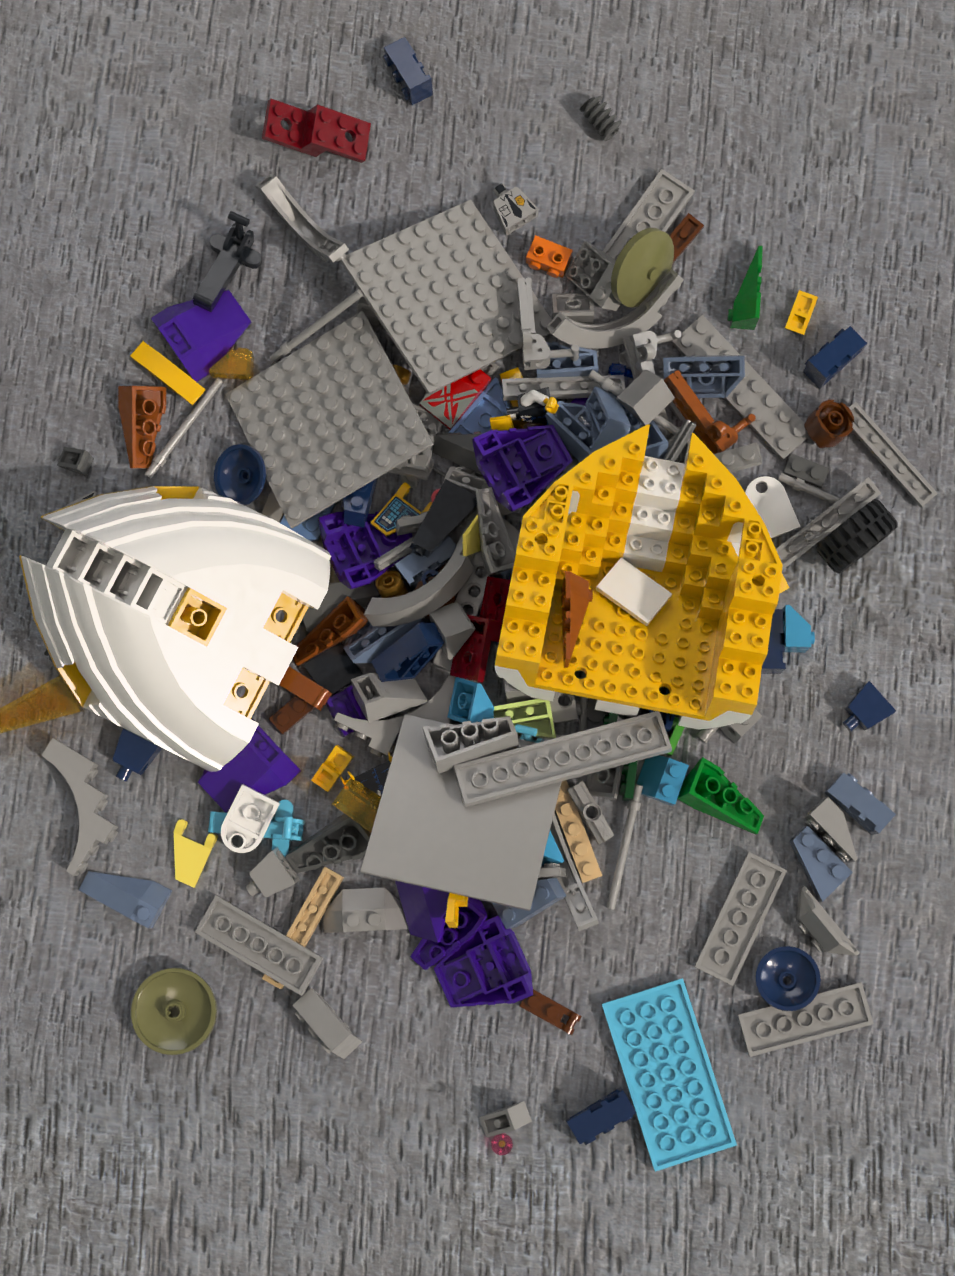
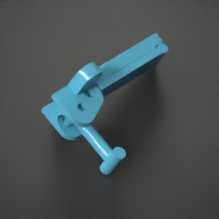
(281, 829)

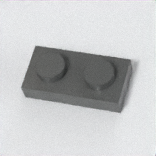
(806, 470)

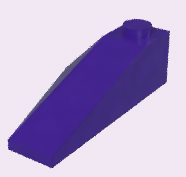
(469, 922)

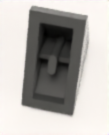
(75, 460)

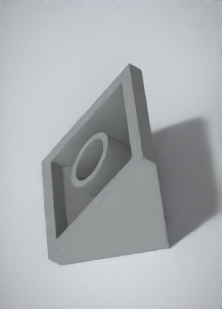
(574, 306)
(646, 397)
(453, 627)
(605, 783)

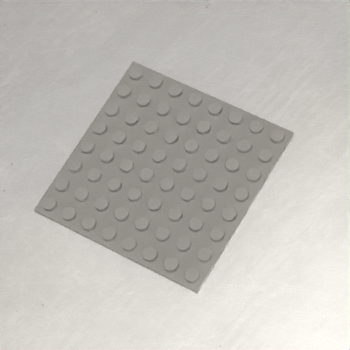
(445, 295)
(329, 419)
(437, 843)

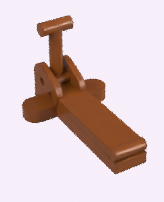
(715, 435)
(305, 688)

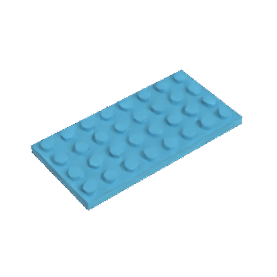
(669, 1074)

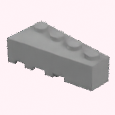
(469, 741)

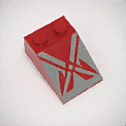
(455, 399)

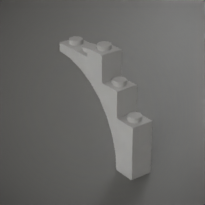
(383, 732)
(89, 800)

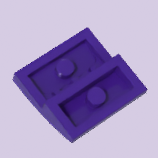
(346, 704)

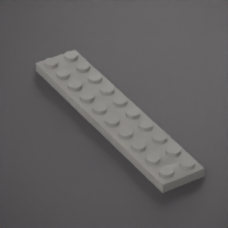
(562, 758)

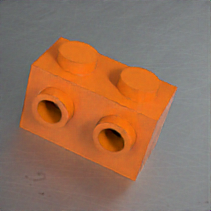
(548, 257)

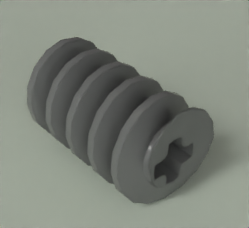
(600, 117)

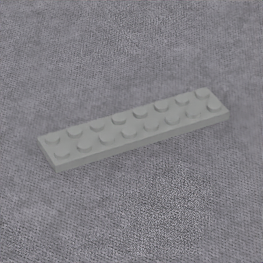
(774, 418)

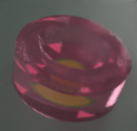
(501, 1144)

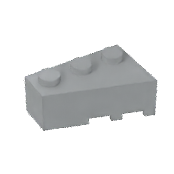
(326, 1024)

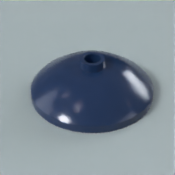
(232, 473)
(795, 965)

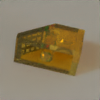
(234, 365)

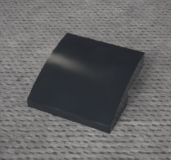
(333, 669)

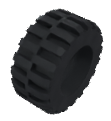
(856, 536)

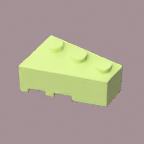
(531, 713)

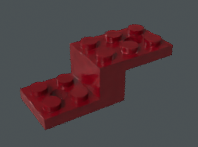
(316, 130)
(487, 629)

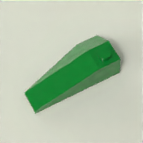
(746, 306)
(715, 795)

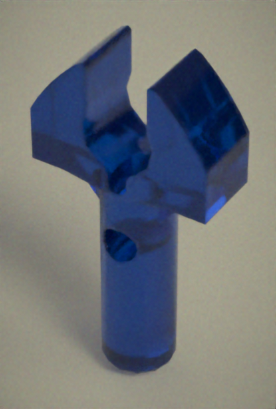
(620, 369)

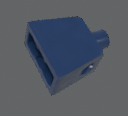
(867, 708)
(133, 754)

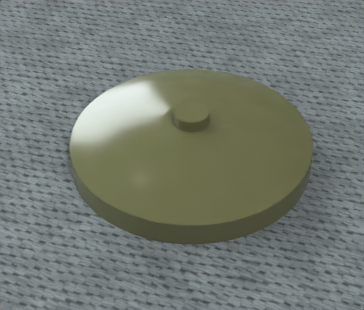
(641, 266)
(174, 1011)

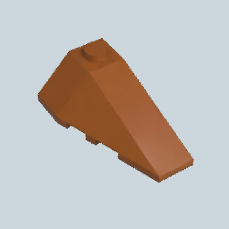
(140, 418)
(574, 603)
(334, 628)

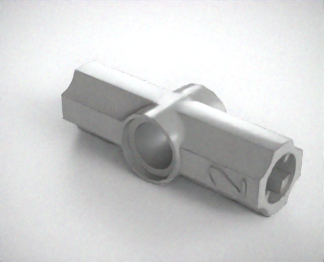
(597, 824)

